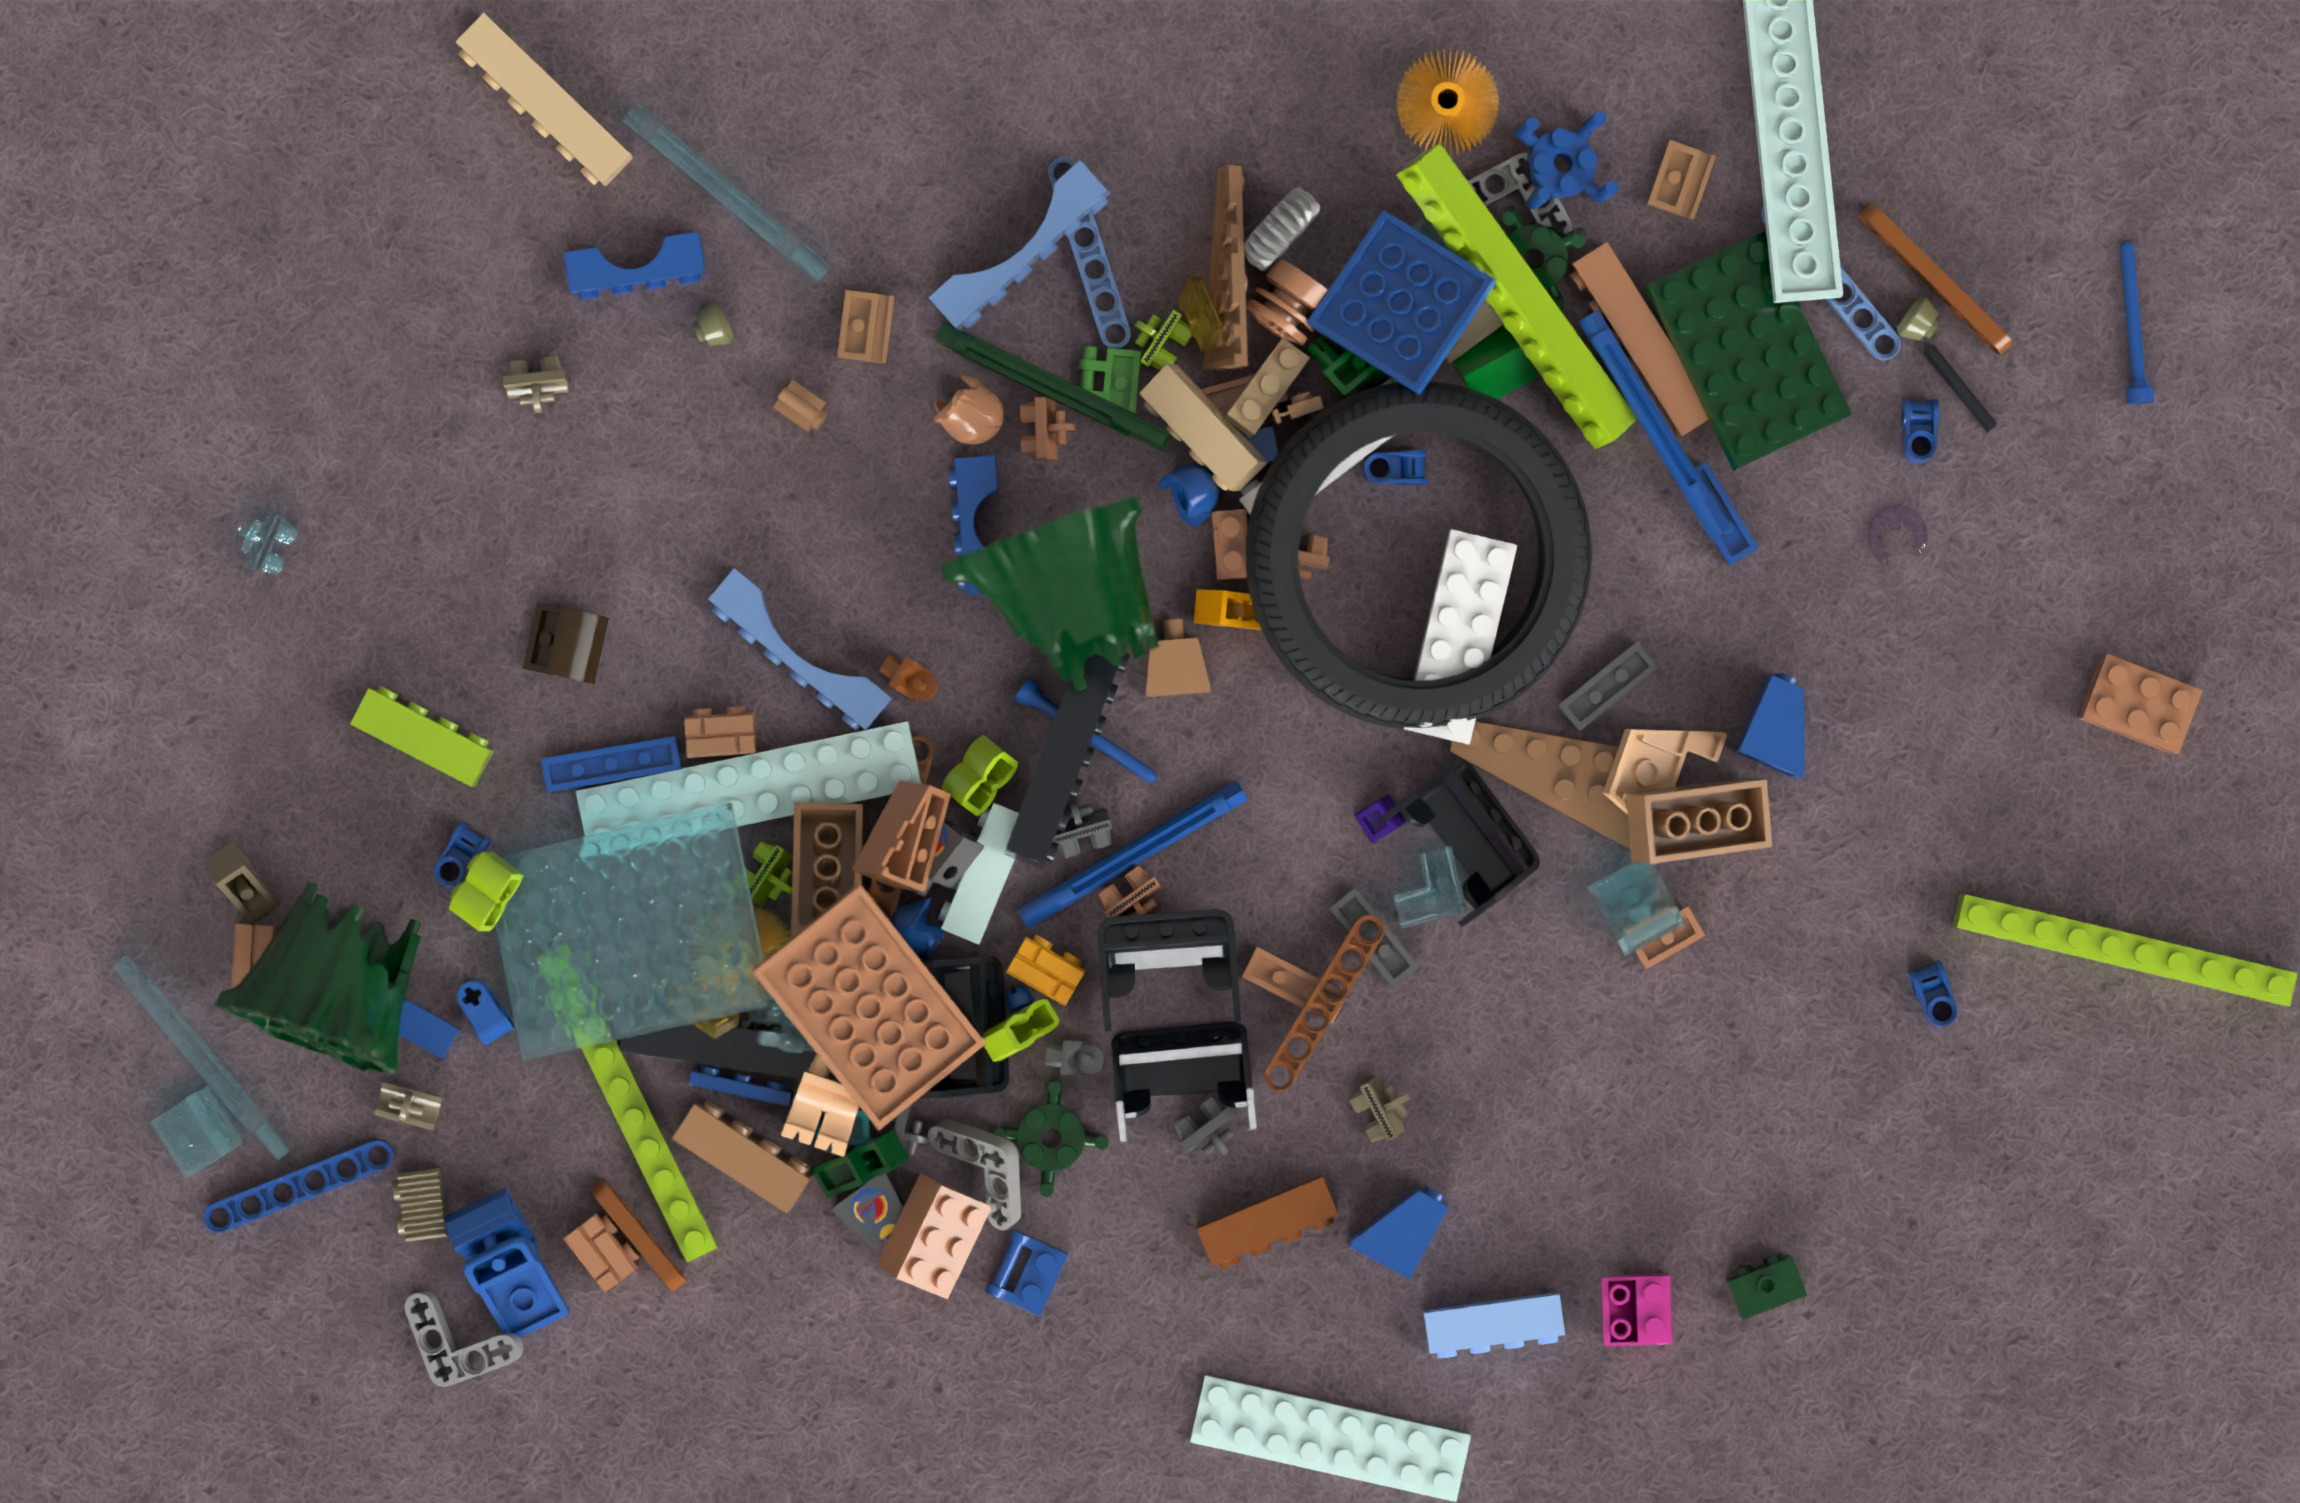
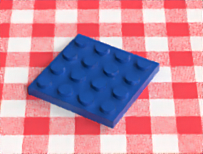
(1401, 302)

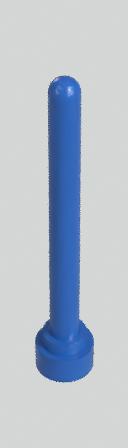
(2139, 388)
(1032, 696)

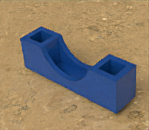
(678, 259)
(975, 481)

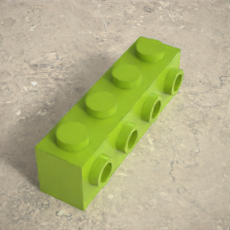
(421, 736)

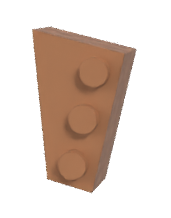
(905, 837)

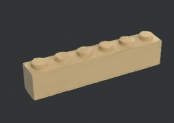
(544, 100)

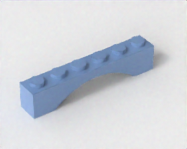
(1072, 199)
(745, 605)

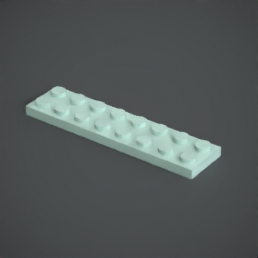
(1330, 1438)

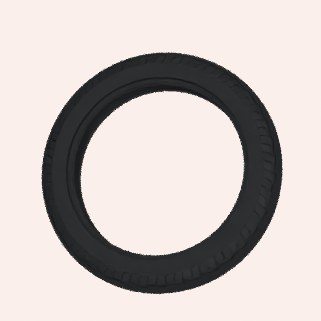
(1561, 568)

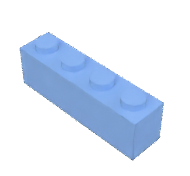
(1494, 1323)

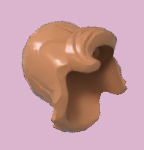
(972, 413)

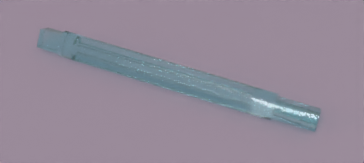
(727, 193)
(201, 1057)

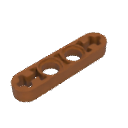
(638, 1235)

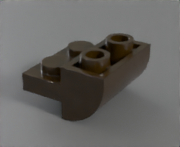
(566, 643)

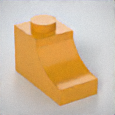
(1225, 609)

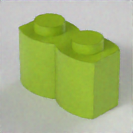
(980, 775)
(485, 891)
(1020, 1030)

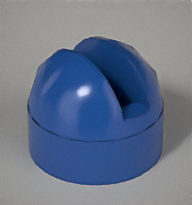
(1019, 999)

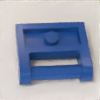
(1037, 1277)

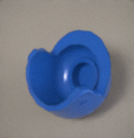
(1192, 492)
(911, 925)

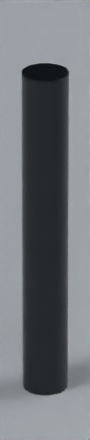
(1960, 388)

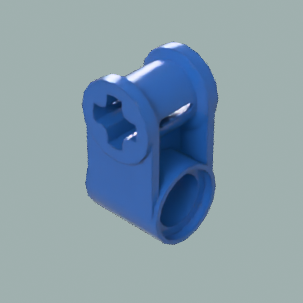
(1919, 427)
(1398, 468)
(460, 853)
(1933, 991)
(488, 1016)

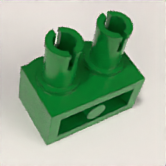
(1344, 373)

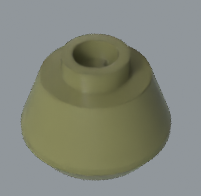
(1918, 320)
(713, 325)

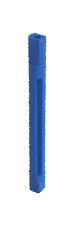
(1654, 425)
(1131, 854)

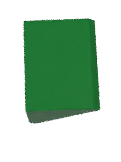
(1495, 365)

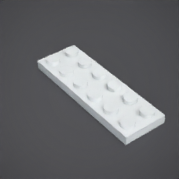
(1464, 616)

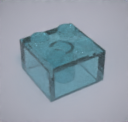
(1636, 905)

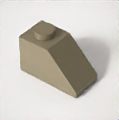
(240, 882)

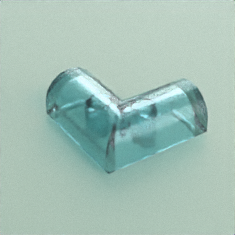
(1439, 898)

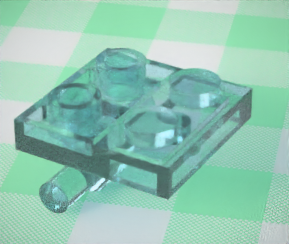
(789, 1037)
(197, 1132)

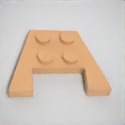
(1655, 758)

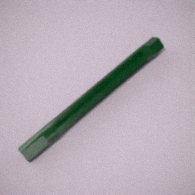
(1052, 386)

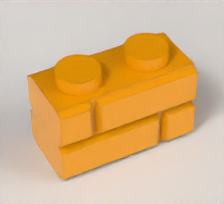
(1046, 970)

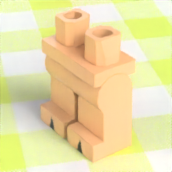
(819, 1093)

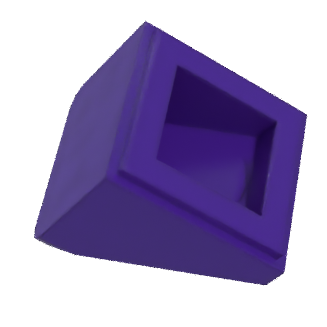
(1370, 819)

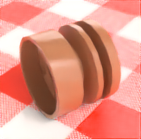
(1288, 303)

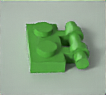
(1120, 378)

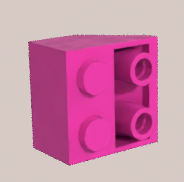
(1636, 1309)

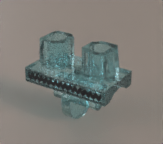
(274, 529)

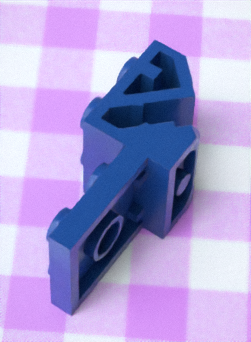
(505, 1264)

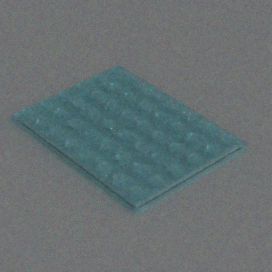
(630, 933)

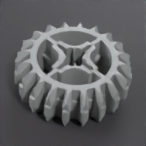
(1280, 228)

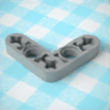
(1514, 182)
(995, 1155)
(455, 1358)

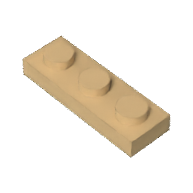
(1266, 387)

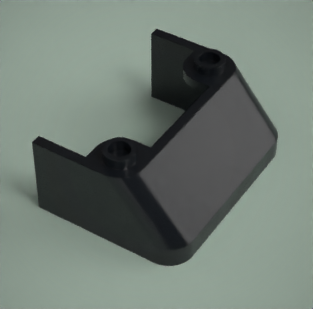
(1476, 829)
(1167, 942)
(978, 992)
(1181, 1063)

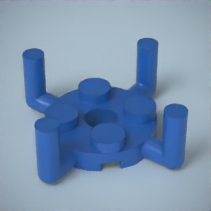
(1577, 153)

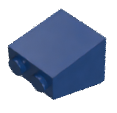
(1776, 727)
(1402, 1231)

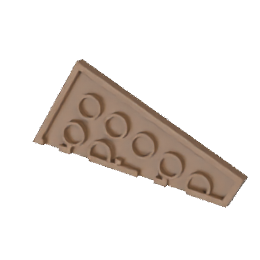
(1227, 273)
(1552, 769)

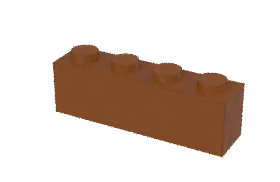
(1267, 1221)

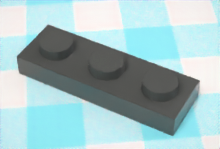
(1608, 686)
(1390, 955)

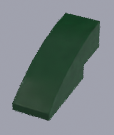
(860, 1163)

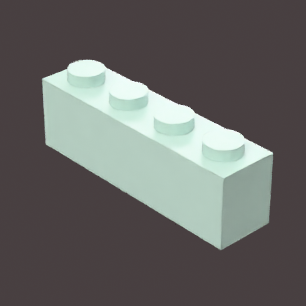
(983, 880)

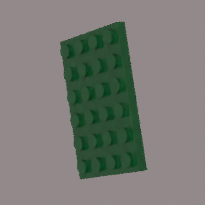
(1745, 354)

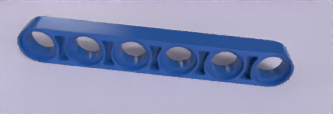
(298, 1183)

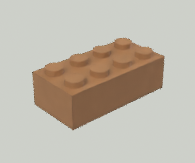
(1699, 820)
(824, 852)
(743, 1156)

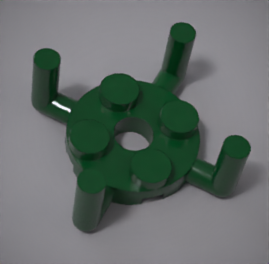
(1550, 243)
(1072, 1137)

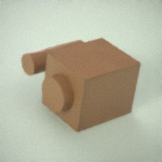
(801, 407)

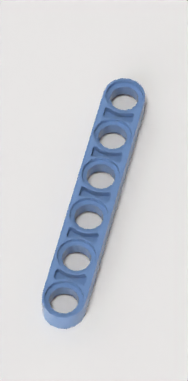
(1104, 284)
(1859, 301)

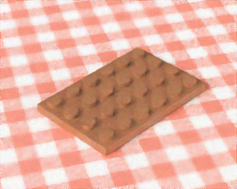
(868, 1006)

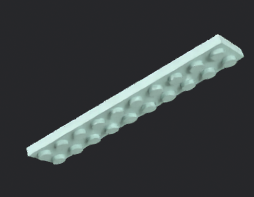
(1793, 150)
(762, 783)

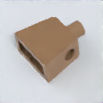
(1177, 664)

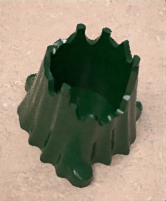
(1069, 586)
(330, 987)

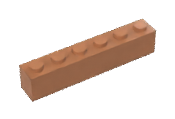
(1639, 337)

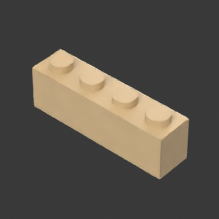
(1203, 428)

